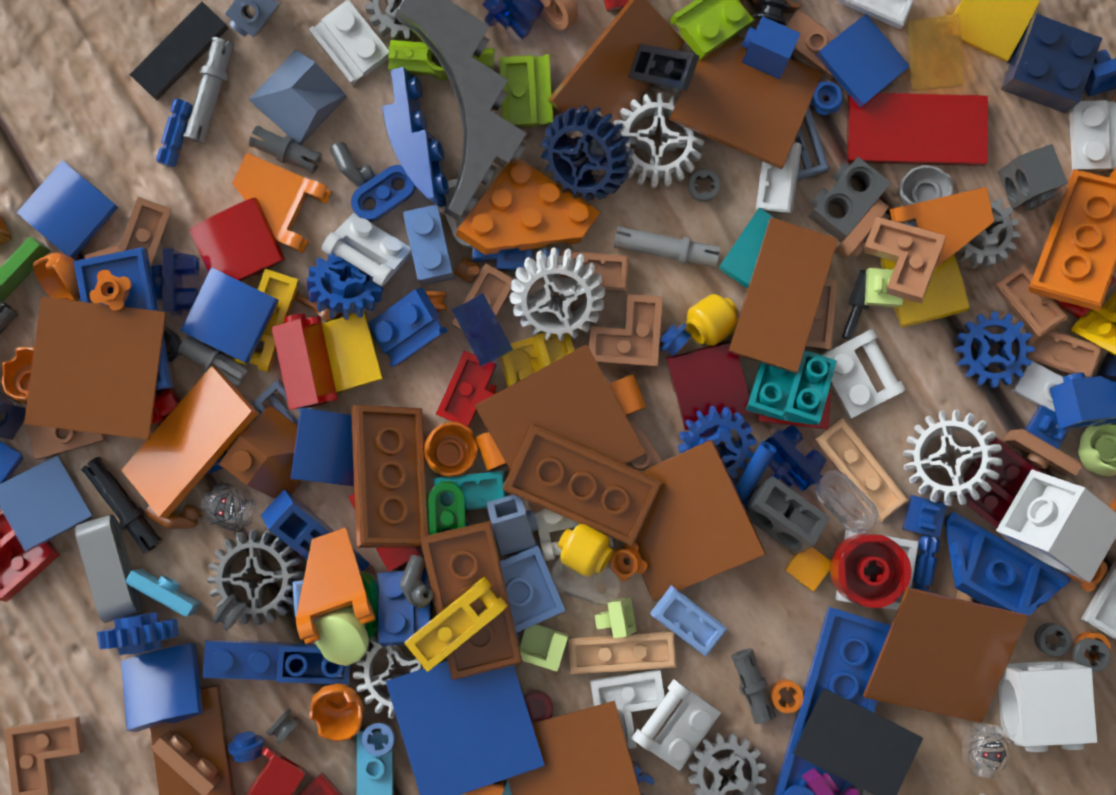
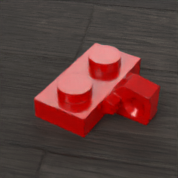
(467, 388)

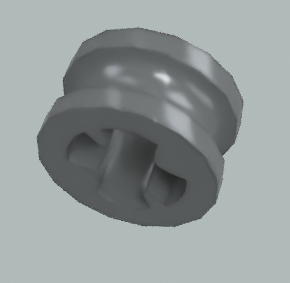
(702, 175)
(229, 612)
(1098, 646)
(1056, 650)
(283, 726)

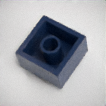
(1051, 64)

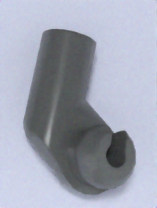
(348, 167)
(412, 585)

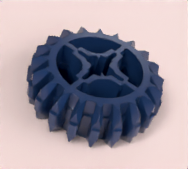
(597, 149)

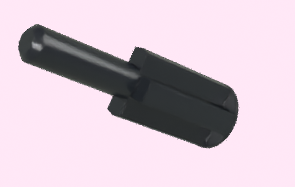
(857, 301)

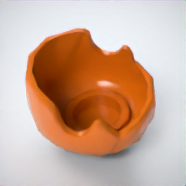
(57, 276)
(17, 374)
(450, 449)
(337, 712)

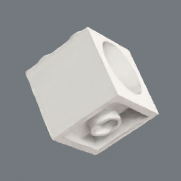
(1060, 525)
(1048, 705)

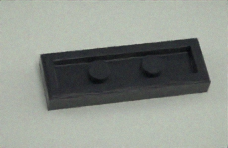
(179, 51)

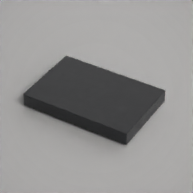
(857, 744)

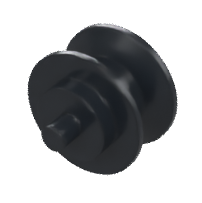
(773, 10)

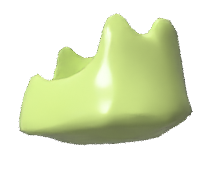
(1098, 449)
(342, 637)

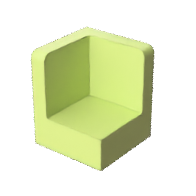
(543, 646)

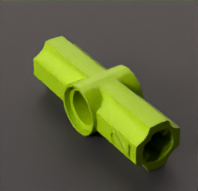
(419, 59)

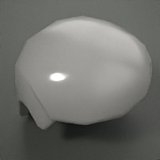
(925, 184)

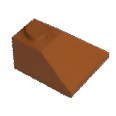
(265, 454)

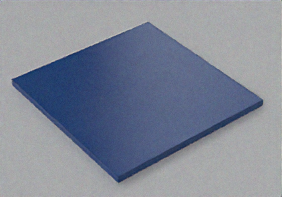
(464, 728)

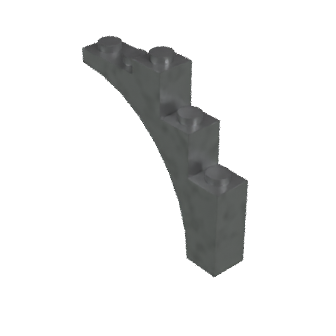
(487, 137)

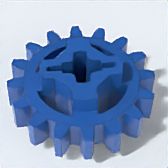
(342, 287)
(1005, 359)
(718, 428)
(137, 634)

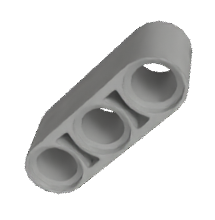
(107, 568)

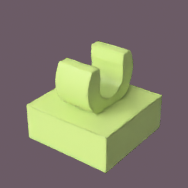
(876, 288)
(619, 617)

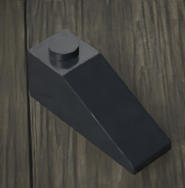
(664, 68)

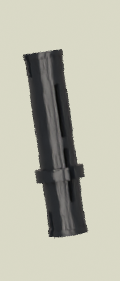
(130, 516)

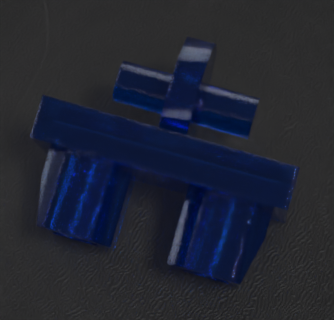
(516, 14)
(174, 267)
(482, 330)
(790, 463)

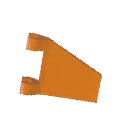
(279, 195)
(956, 216)
(331, 583)

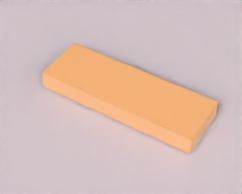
(860, 466)
(627, 653)

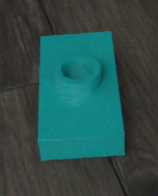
(477, 488)

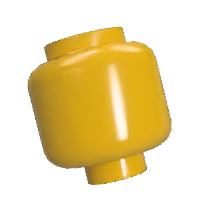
(712, 319)
(585, 550)

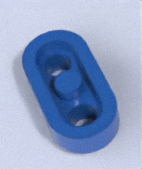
(381, 190)

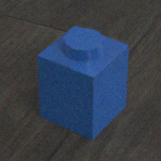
(769, 47)

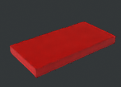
(919, 129)

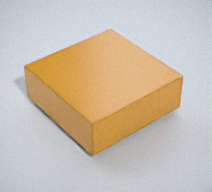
(809, 568)

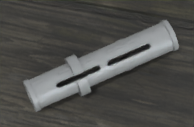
(212, 77)
(667, 246)

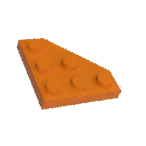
(525, 213)

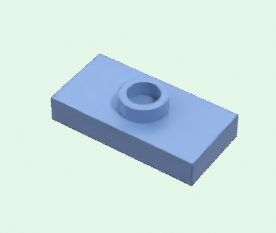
(688, 620)

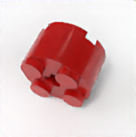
(882, 586)

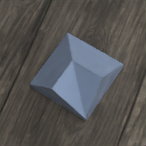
(298, 97)

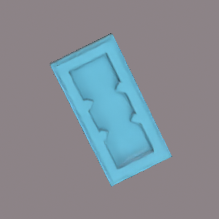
(164, 591)
(374, 772)

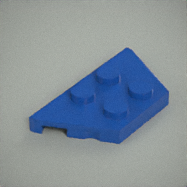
(997, 570)

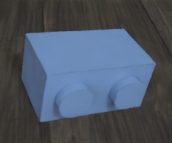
(428, 245)

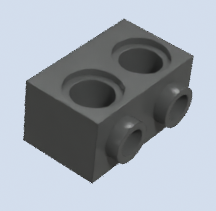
(1033, 178)
(852, 202)
(785, 515)

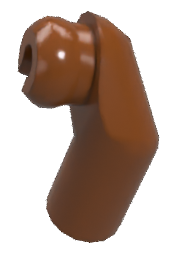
(186, 520)

